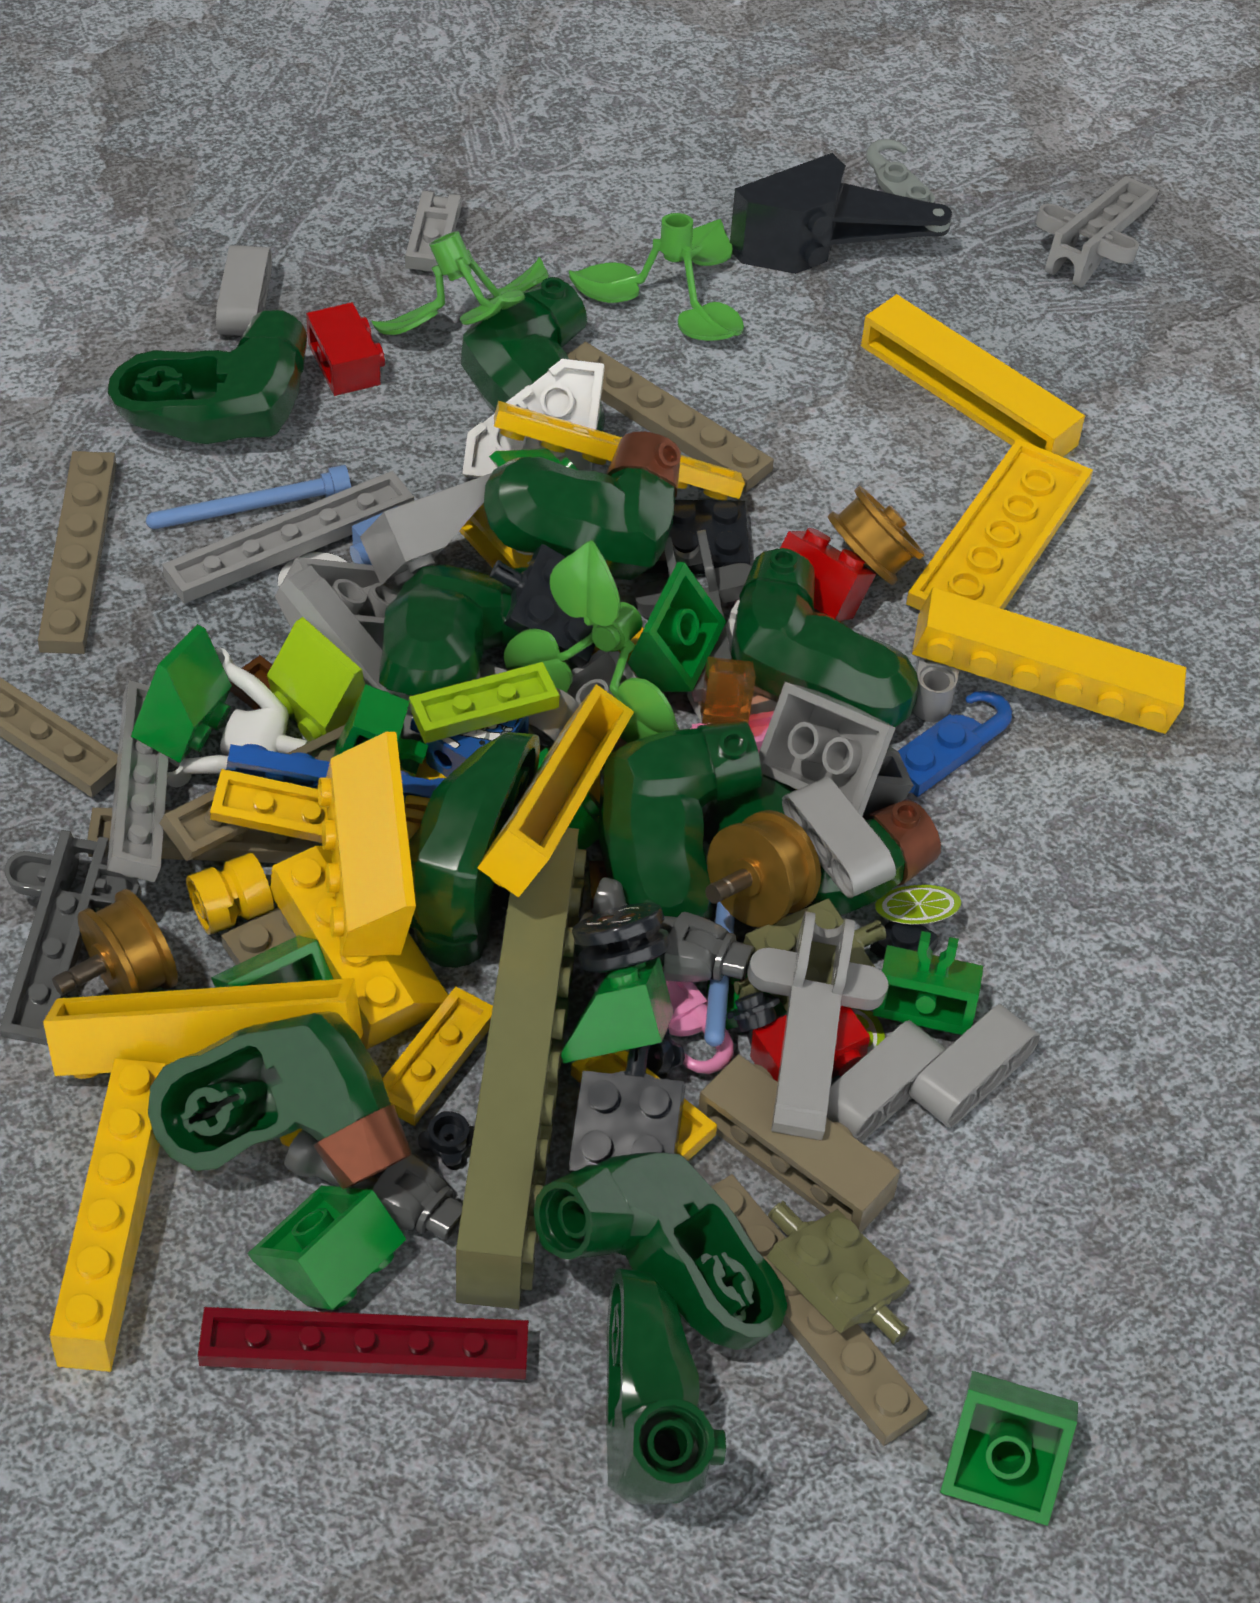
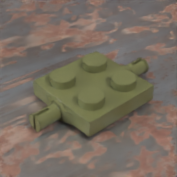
(821, 959)
(838, 1271)

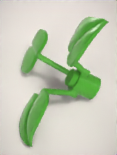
(678, 242)
(456, 262)
(587, 590)

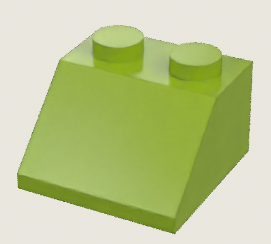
(315, 681)

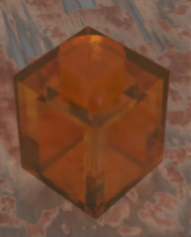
(727, 691)

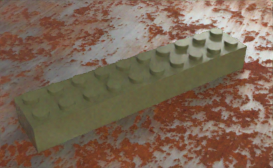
(520, 1084)

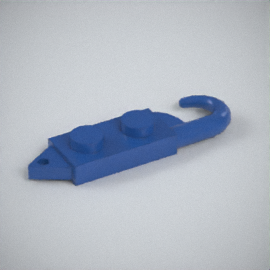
(952, 742)

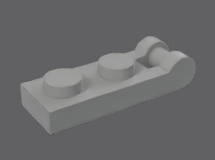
(433, 219)

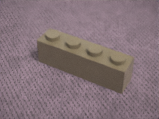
(825, 1173)

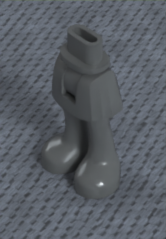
(697, 945)
(408, 1189)

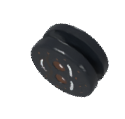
(621, 937)

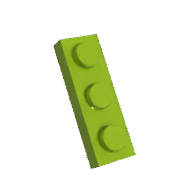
(483, 702)

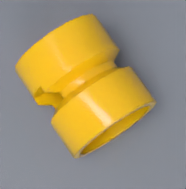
(230, 893)

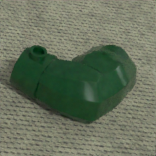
(523, 342)
(217, 392)
(442, 627)
(813, 649)
(654, 812)
(452, 840)
(677, 1230)
(653, 1421)

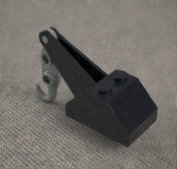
(801, 212)

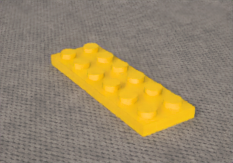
(1005, 527)

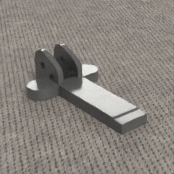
(723, 587)
(55, 932)

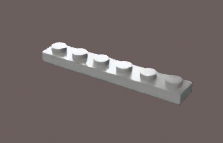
(282, 538)
(138, 797)

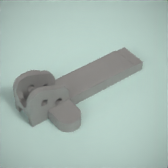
(1101, 223)
(331, 617)
(812, 1020)

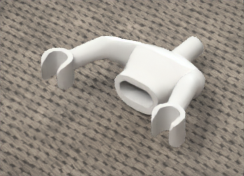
(258, 727)

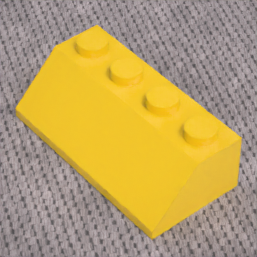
(367, 848)
(390, 989)

